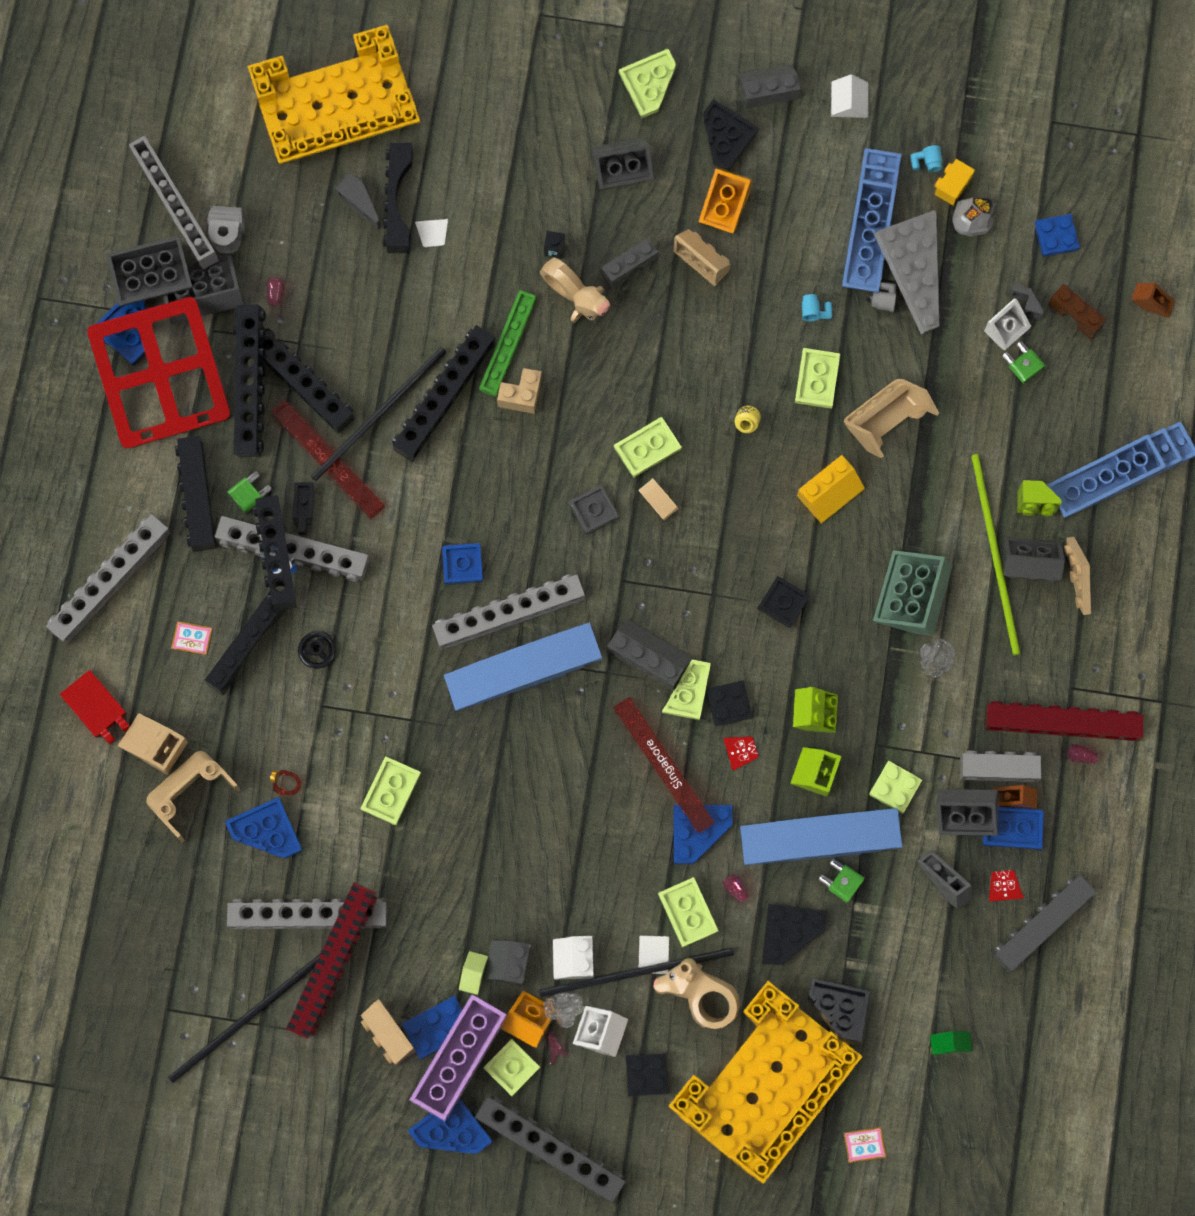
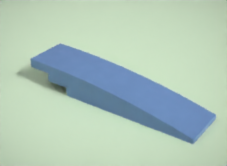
(871, 214)
(1123, 469)
(523, 667)
(821, 837)

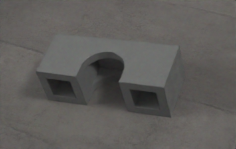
(638, 256)

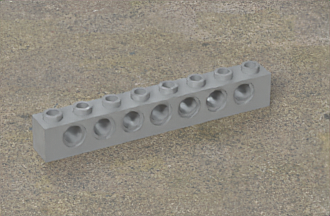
(173, 202)
(355, 572)
(80, 618)
(483, 627)
(236, 910)

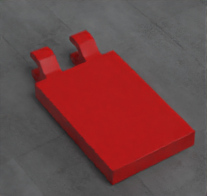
(94, 706)

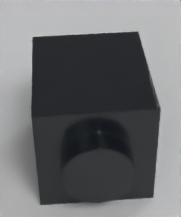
(554, 244)

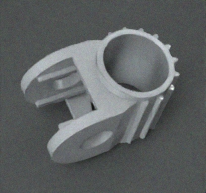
(226, 223)

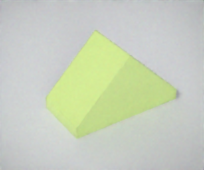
(473, 972)

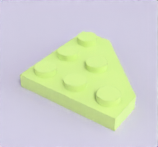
(648, 81)

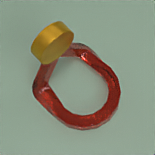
(274, 779)

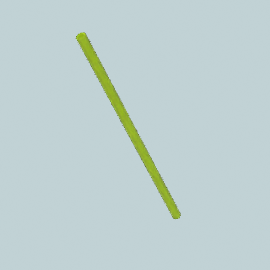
(995, 555)

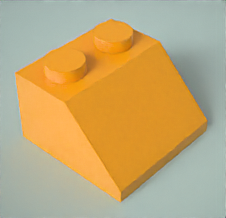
(527, 1019)

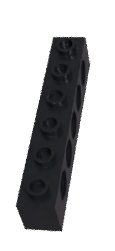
(271, 507)

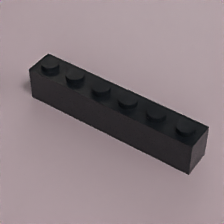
(196, 494)

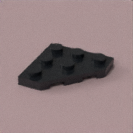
(726, 134)
(790, 931)
(841, 1008)

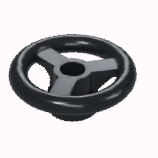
(316, 643)

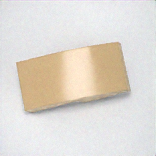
(658, 499)

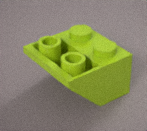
(1037, 498)
(815, 710)
(816, 770)

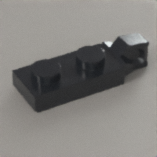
(303, 505)

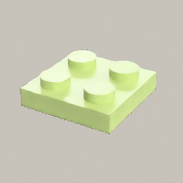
(895, 787)
(511, 1067)

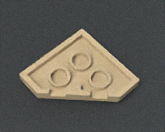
(1079, 575)

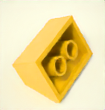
(831, 489)

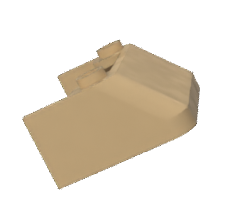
(887, 410)
(162, 796)

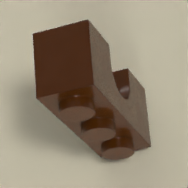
(1087, 318)

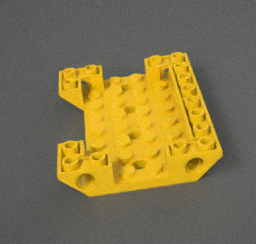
(340, 118)
(785, 1099)

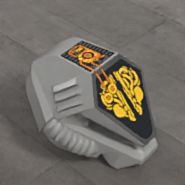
(973, 216)

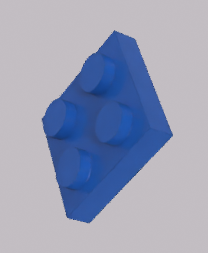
(1056, 235)
(462, 563)

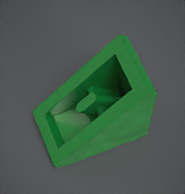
(951, 1042)

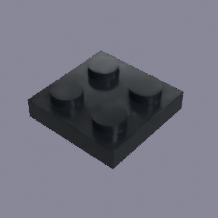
(783, 602)
(729, 703)
(646, 1074)

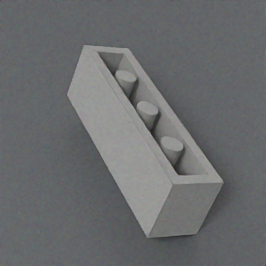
(1000, 767)

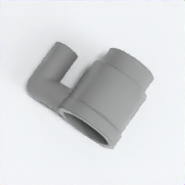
(885, 300)

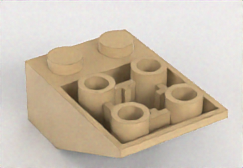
(153, 743)

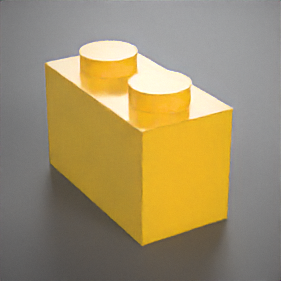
(954, 182)

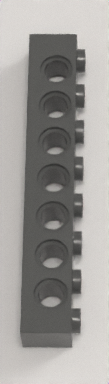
(486, 1116)

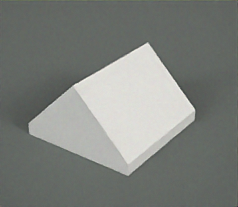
(849, 97)
(1008, 325)

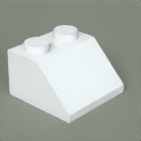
(573, 958)
(600, 1031)

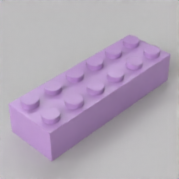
(458, 1058)

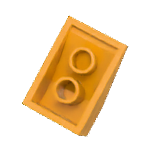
(725, 200)

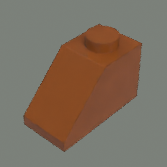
(1153, 299)
(1017, 797)

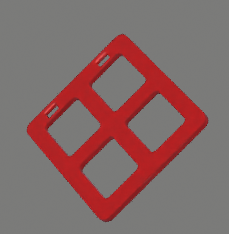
(158, 371)

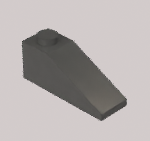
(354, 194)
(946, 880)

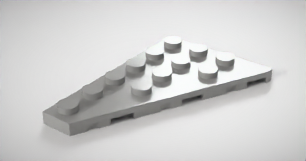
(912, 257)

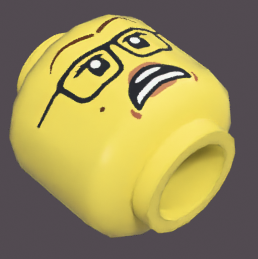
(747, 419)

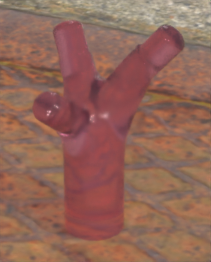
(555, 1048)

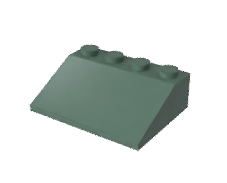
(913, 592)

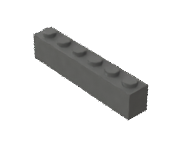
(1046, 922)

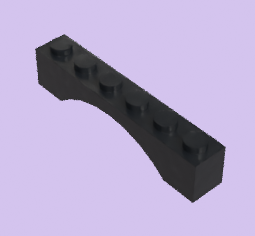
(400, 162)
(234, 657)

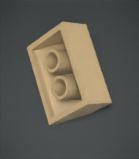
(701, 256)
(387, 1033)

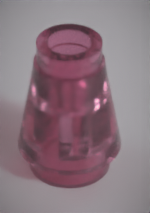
(274, 290)
(1080, 754)
(735, 887)

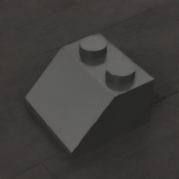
(507, 962)

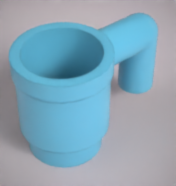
(932, 158)
(811, 309)

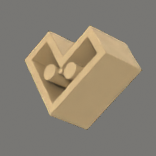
(522, 396)

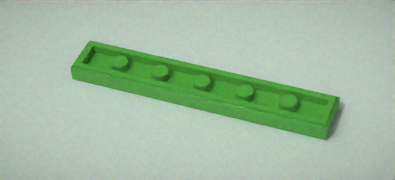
(508, 343)

